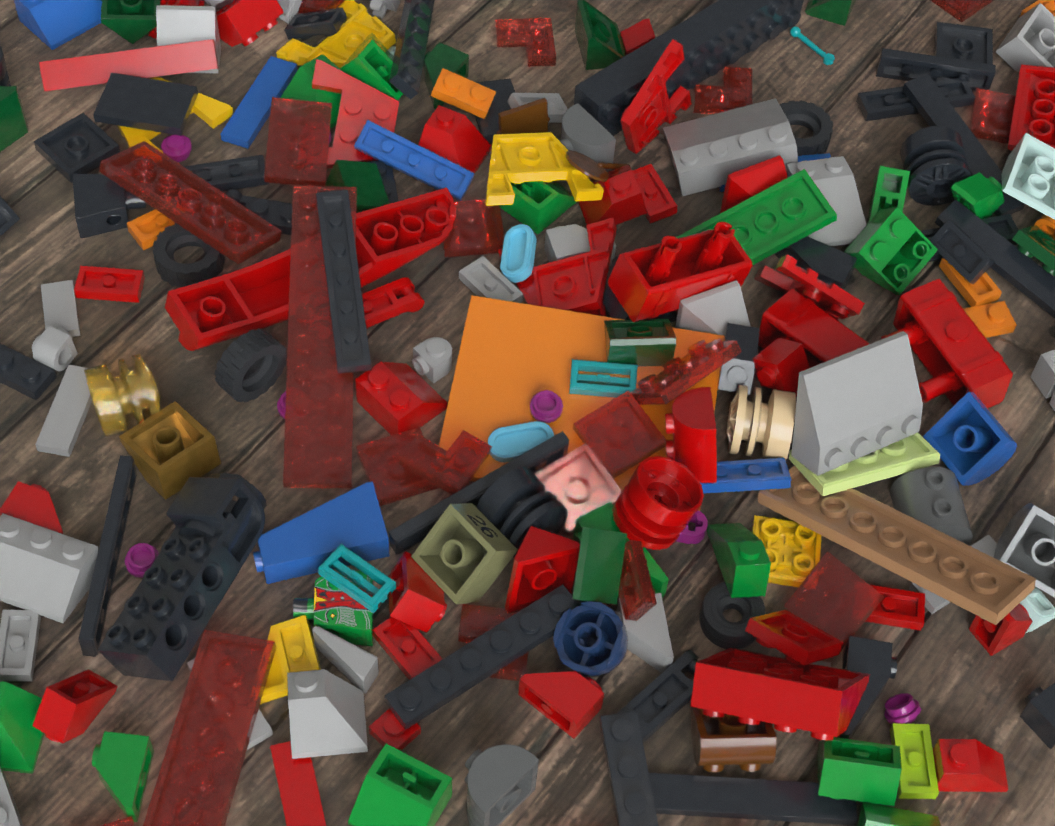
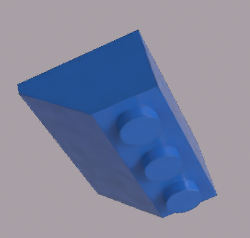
(58, 20)

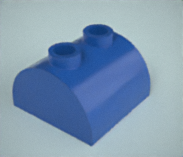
(971, 440)

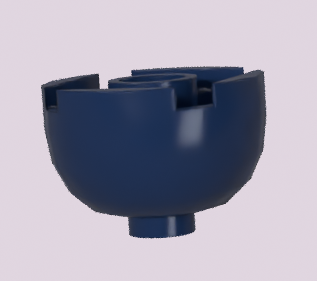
(591, 639)

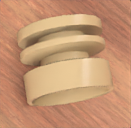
(761, 422)

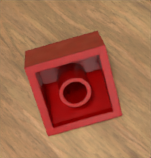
(244, 18)
(398, 397)

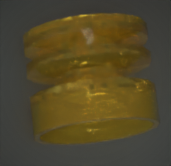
(122, 394)

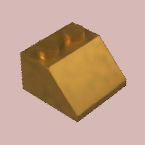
(171, 449)

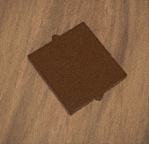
(525, 118)

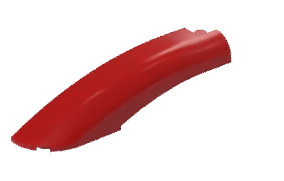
(260, 293)

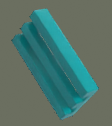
(602, 384)
(379, 595)

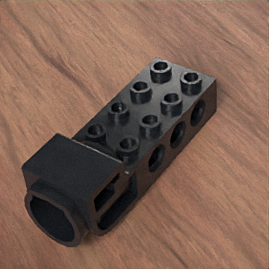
(187, 576)

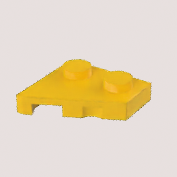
(293, 653)

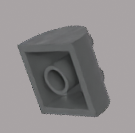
(587, 136)
(933, 499)
(1030, 546)
(498, 783)

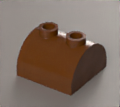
(730, 742)

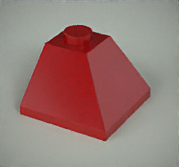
(454, 139)
(752, 180)
(620, 198)

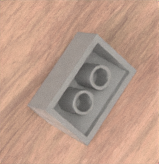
(43, 568)

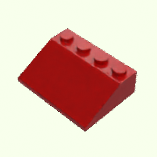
(1034, 106)
(777, 692)

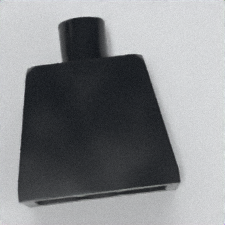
(101, 204)

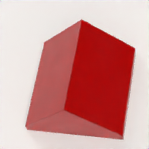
(540, 567)

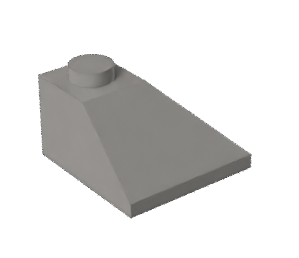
(713, 310)
(325, 715)

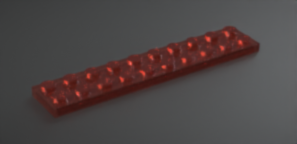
(316, 394)

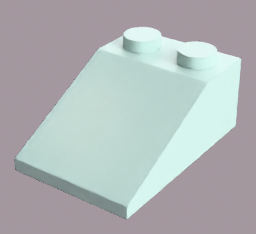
(1031, 175)

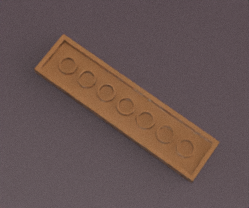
(904, 547)

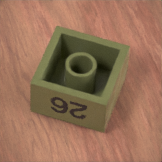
(464, 553)

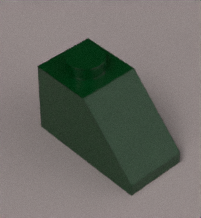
(447, 58)

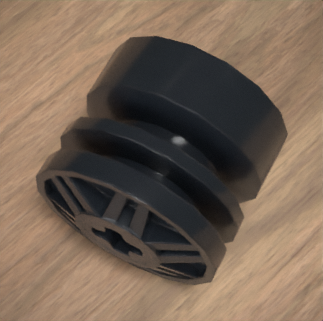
(935, 164)
(520, 502)

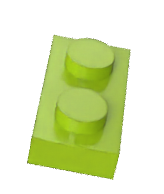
(918, 771)

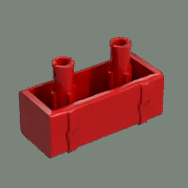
(660, 275)
(804, 322)
(950, 347)

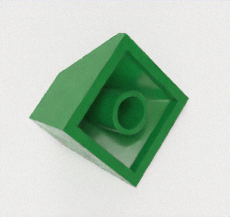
(301, 88)
(18, 738)

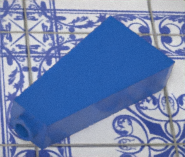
(309, 539)

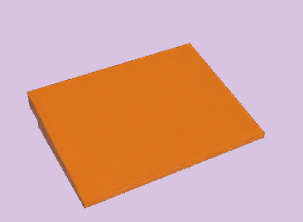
(523, 349)

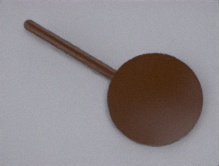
(590, 167)

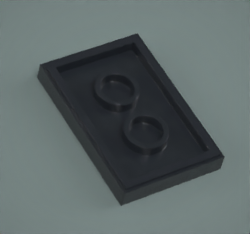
(145, 104)

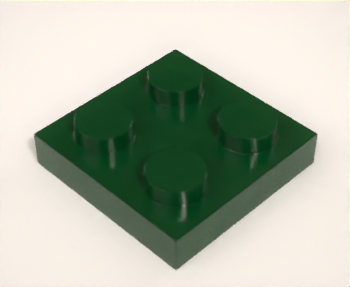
(1037, 243)

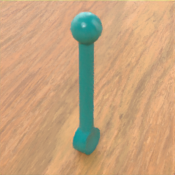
(828, 58)

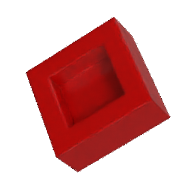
(390, 731)

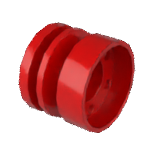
(658, 502)

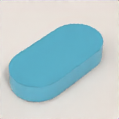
(518, 253)
(517, 439)

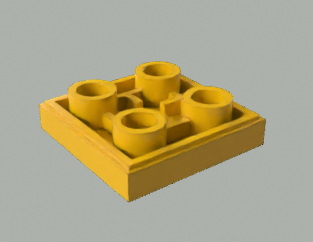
(790, 549)

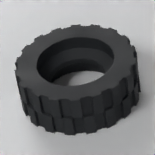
(813, 118)
(181, 274)
(251, 365)

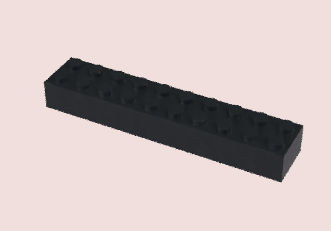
(709, 43)

